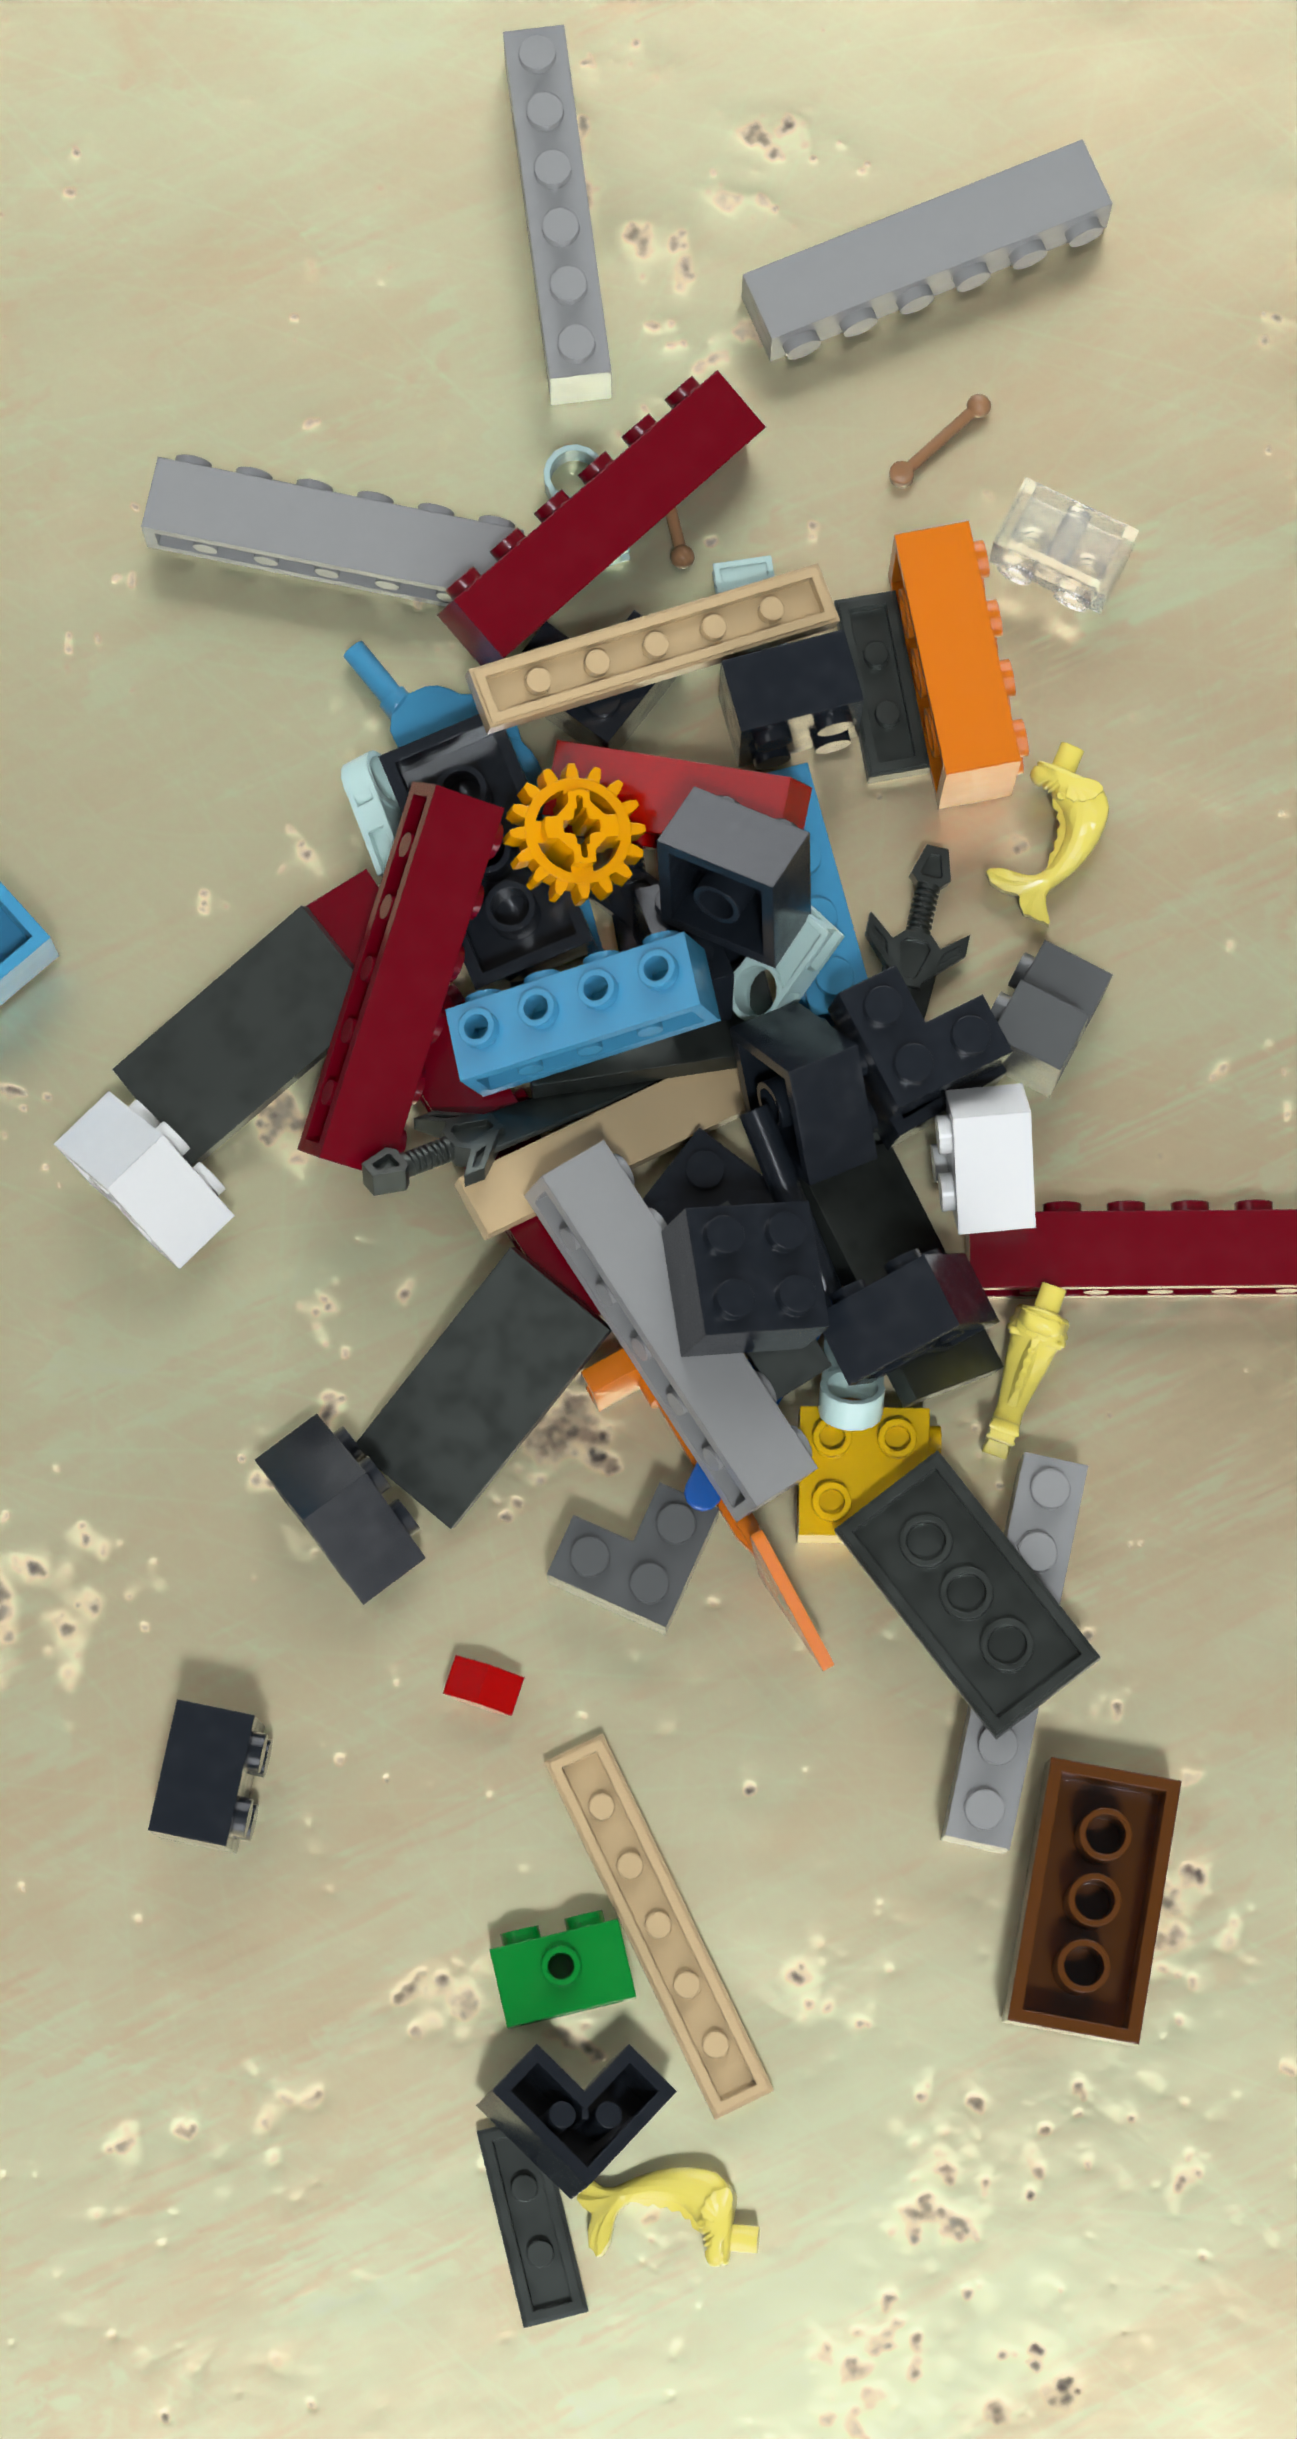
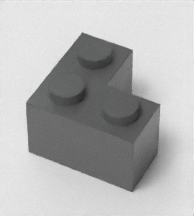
(1047, 1013)
(640, 1576)

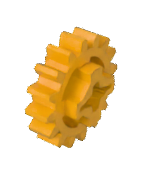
(593, 814)

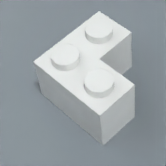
(985, 1159)
(144, 1175)

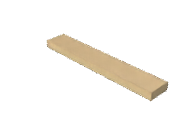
(651, 648)
(634, 1128)
(659, 1926)

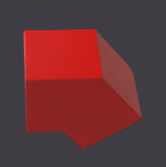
(483, 1686)

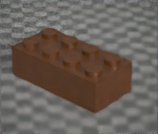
(1091, 1901)

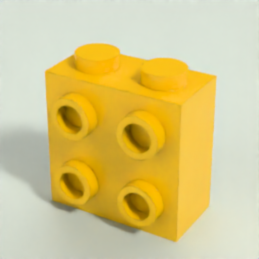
(857, 1466)

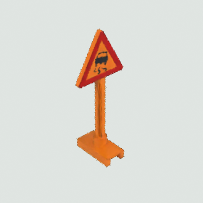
(618, 1378)

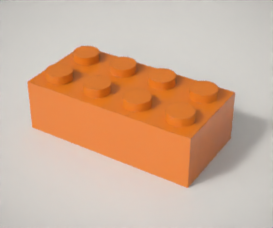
(956, 664)

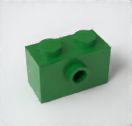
(562, 1971)

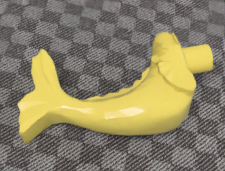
(1082, 818)
(1033, 1342)
(694, 2192)

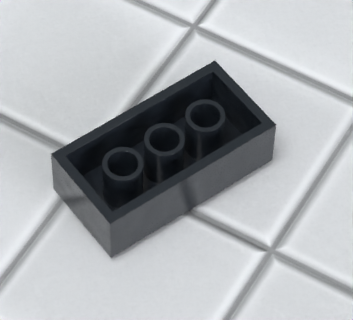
(515, 926)

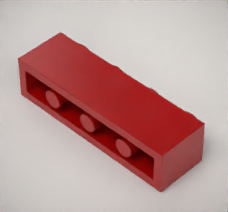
(665, 782)

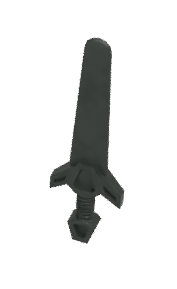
(915, 949)
(476, 1139)

